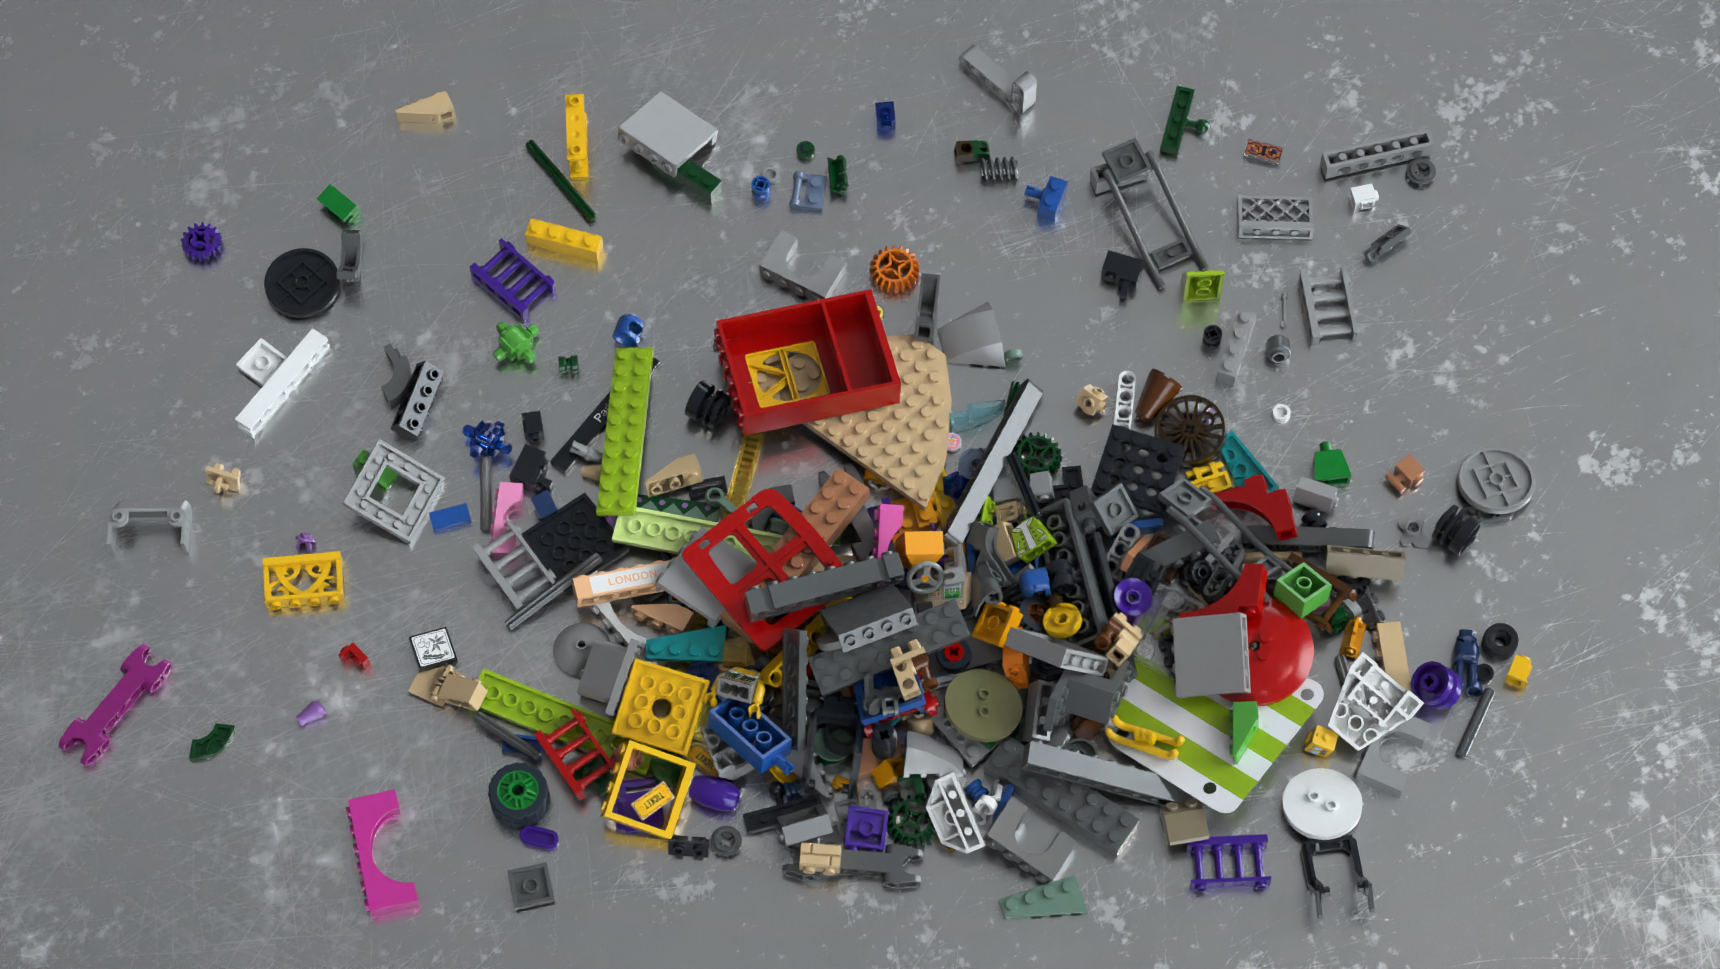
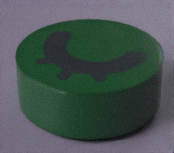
(805, 150)

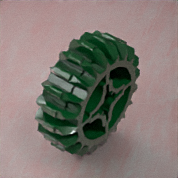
(1045, 448)
(905, 825)

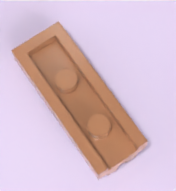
(1139, 547)

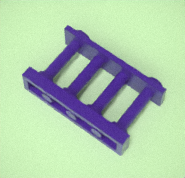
(507, 296)
(1237, 844)

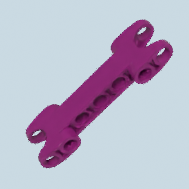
(95, 729)

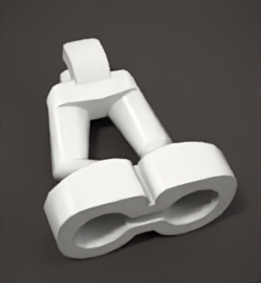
(988, 804)

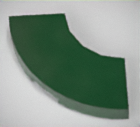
(212, 743)

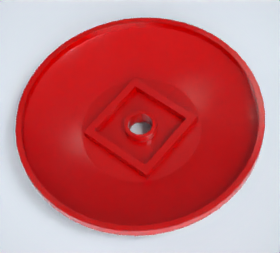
(1283, 654)

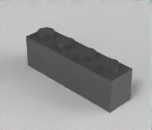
(1182, 547)

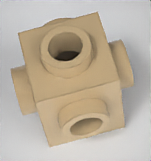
(1091, 400)

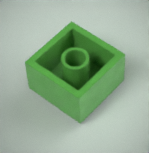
(1302, 590)

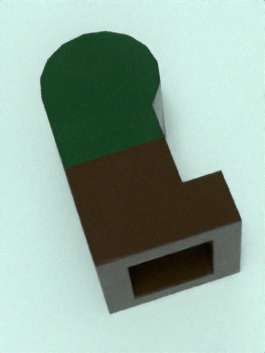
(971, 151)

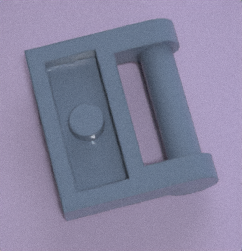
(814, 192)

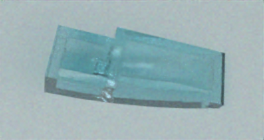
(975, 415)

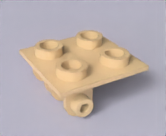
(429, 682)

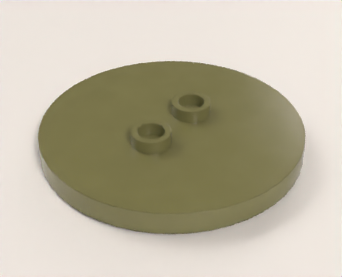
(983, 705)

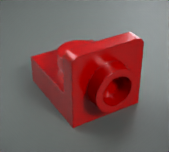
(356, 655)

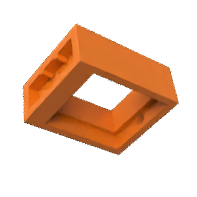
(1016, 667)

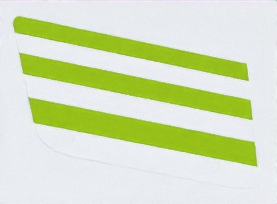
(1205, 727)

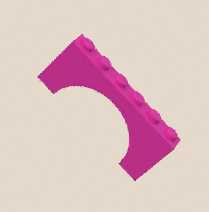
(368, 816)

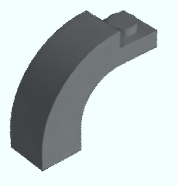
(351, 256)

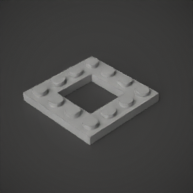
(428, 484)

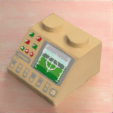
(960, 591)

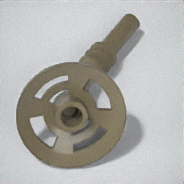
(1196, 594)

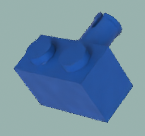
(1050, 197)

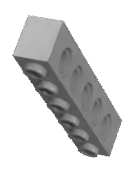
(1376, 153)

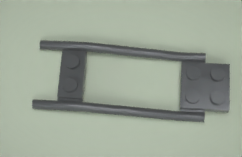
(1128, 163)
(1187, 500)

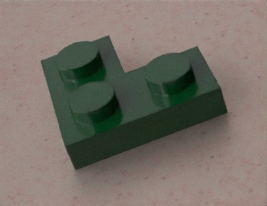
(601, 782)

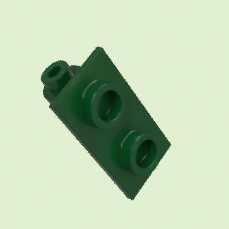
(837, 178)

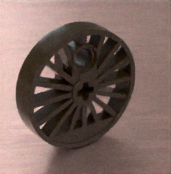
(1195, 424)

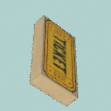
(702, 759)
(652, 800)

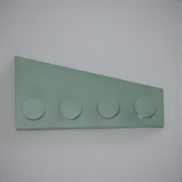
(1045, 900)

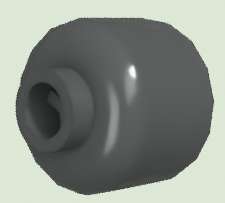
(1278, 348)

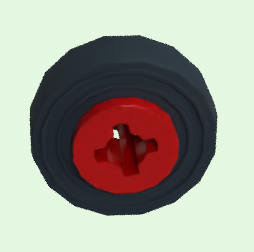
(955, 661)

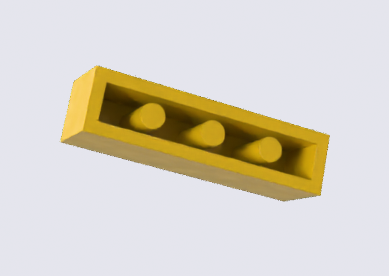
(564, 240)

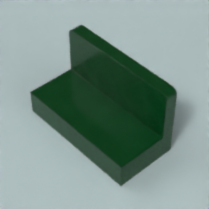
(918, 782)

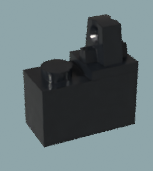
(1124, 270)
(529, 470)

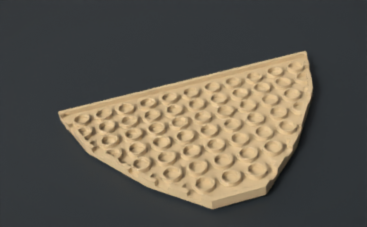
(894, 442)

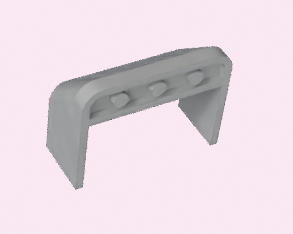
(176, 512)

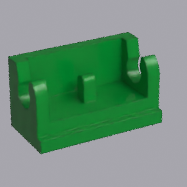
(338, 204)

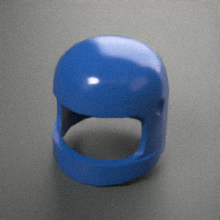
(624, 324)
(1034, 580)

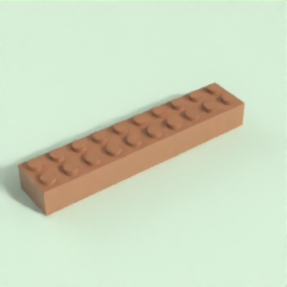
(829, 515)

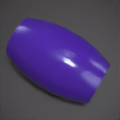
(714, 792)

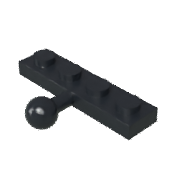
(767, 818)

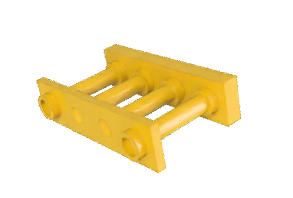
(576, 137)

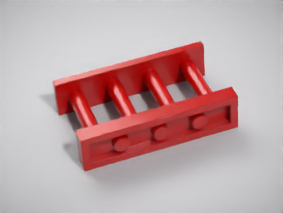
(557, 755)

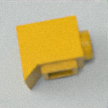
(1519, 671)

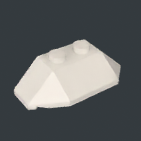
(953, 816)

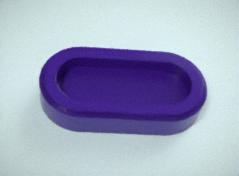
(539, 838)

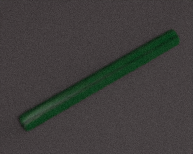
(561, 180)

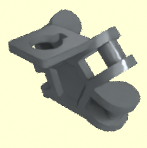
(876, 698)

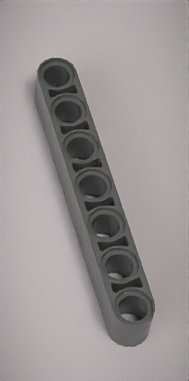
(1311, 539)

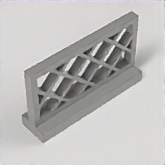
(1275, 228)

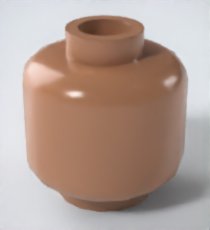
(635, 759)

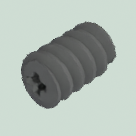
(999, 168)

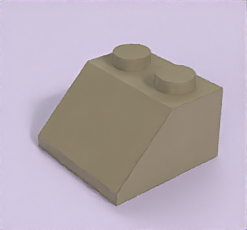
(1184, 822)

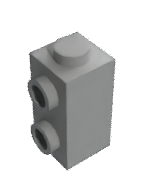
(1316, 495)

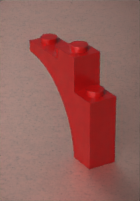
(1272, 506)
(1244, 597)

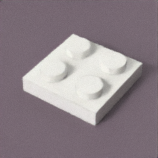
(261, 362)

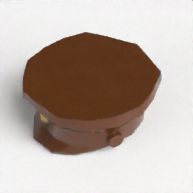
(1085, 728)

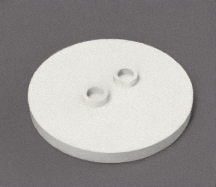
(1322, 804)

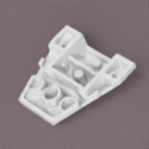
(1370, 704)

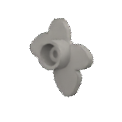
(1413, 531)

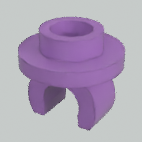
(306, 539)

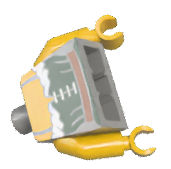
(738, 685)

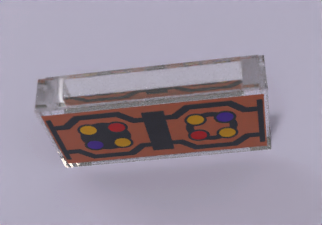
(1263, 152)

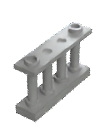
(1313, 316)
(496, 566)

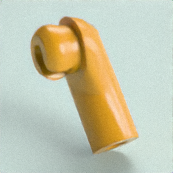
(839, 781)

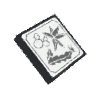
(433, 649)

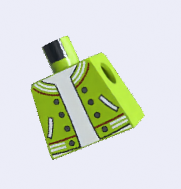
(1031, 538)

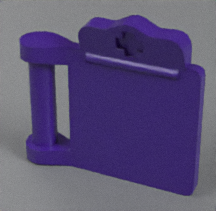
(624, 808)

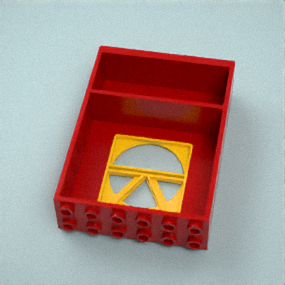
(836, 332)

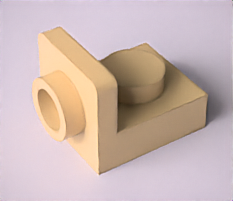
(1009, 511)

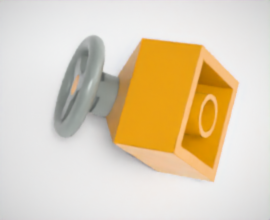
(919, 554)

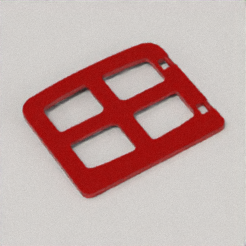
(768, 564)

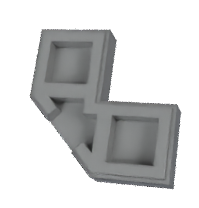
(839, 826)

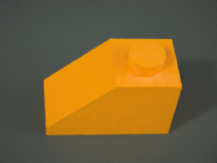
(888, 772)

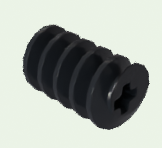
(884, 741)

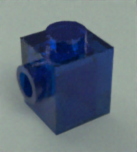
(885, 116)

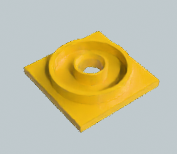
(654, 682)

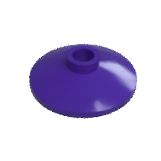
(1139, 591)

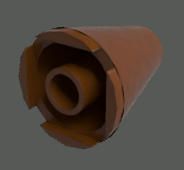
(1155, 395)

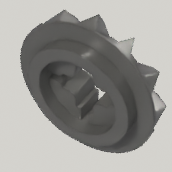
(1424, 165)
(729, 833)

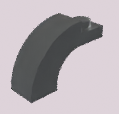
(396, 387)

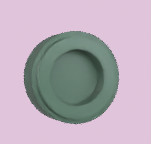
(1013, 356)

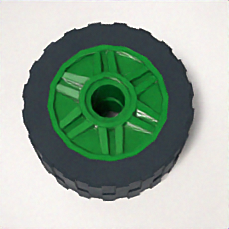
(519, 795)

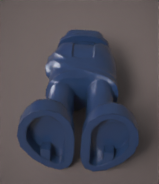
(1467, 653)

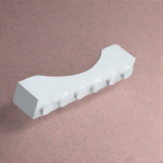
(621, 633)

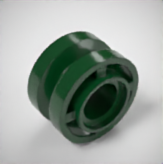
(1338, 620)

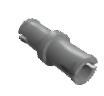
(586, 452)

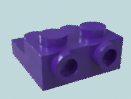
(865, 829)

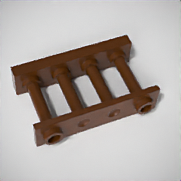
(1343, 593)

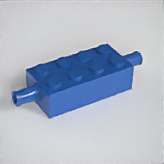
(752, 738)

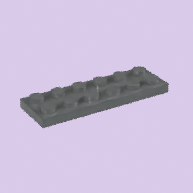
(794, 686)

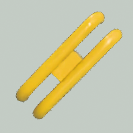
(1144, 739)

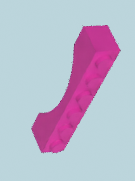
(889, 521)

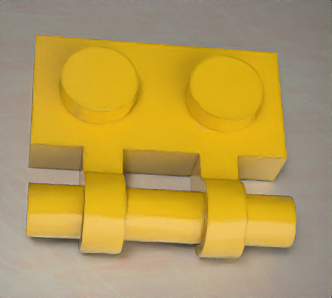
(1216, 482)

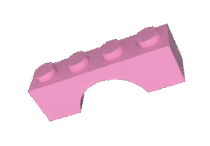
(509, 499)

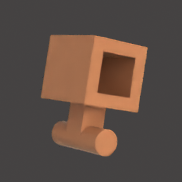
(1407, 472)

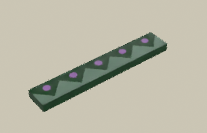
(686, 508)

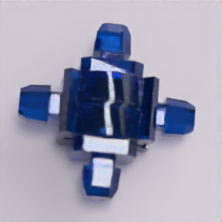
(487, 439)

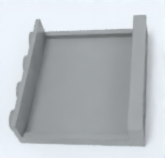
(666, 133)
(689, 589)
(1211, 655)

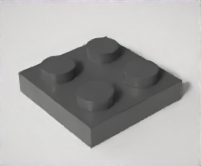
(1114, 509)
(530, 886)

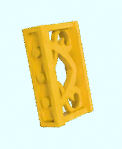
(282, 564)

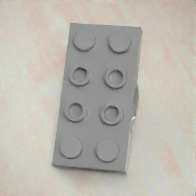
(969, 749)

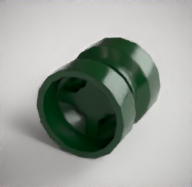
(568, 364)

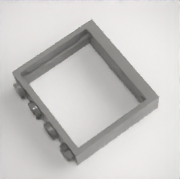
(1056, 651)

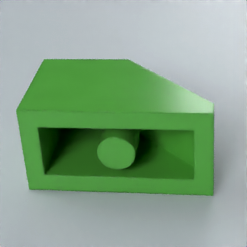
(386, 478)

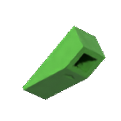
(1245, 725)

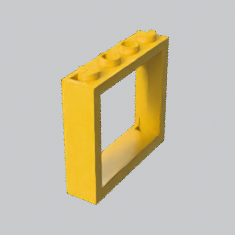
(676, 803)

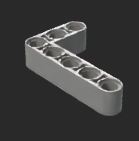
(1017, 93)
(1129, 543)

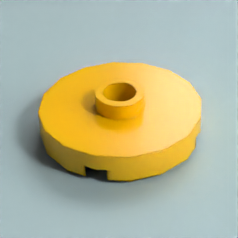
(1063, 613)

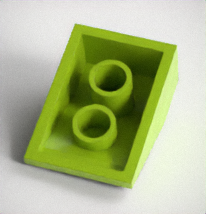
(1202, 285)

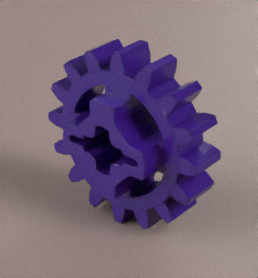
(203, 247)

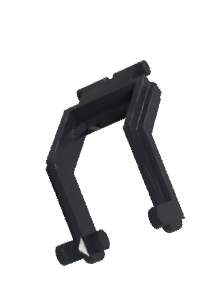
(841, 714)
(1344, 842)

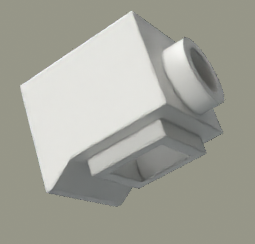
(1363, 197)

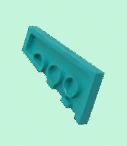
(1243, 463)
(688, 646)

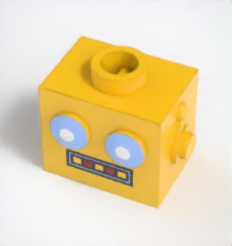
(1320, 741)

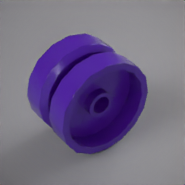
(1436, 685)

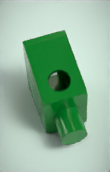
(1330, 466)

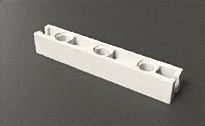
(282, 382)

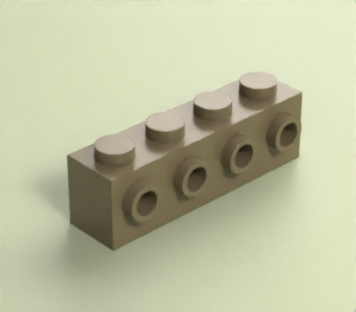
(1365, 562)

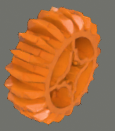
(900, 261)

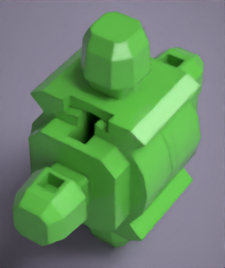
(515, 342)

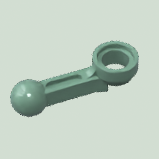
(721, 501)

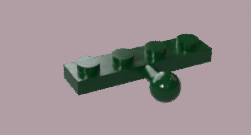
(1179, 119)

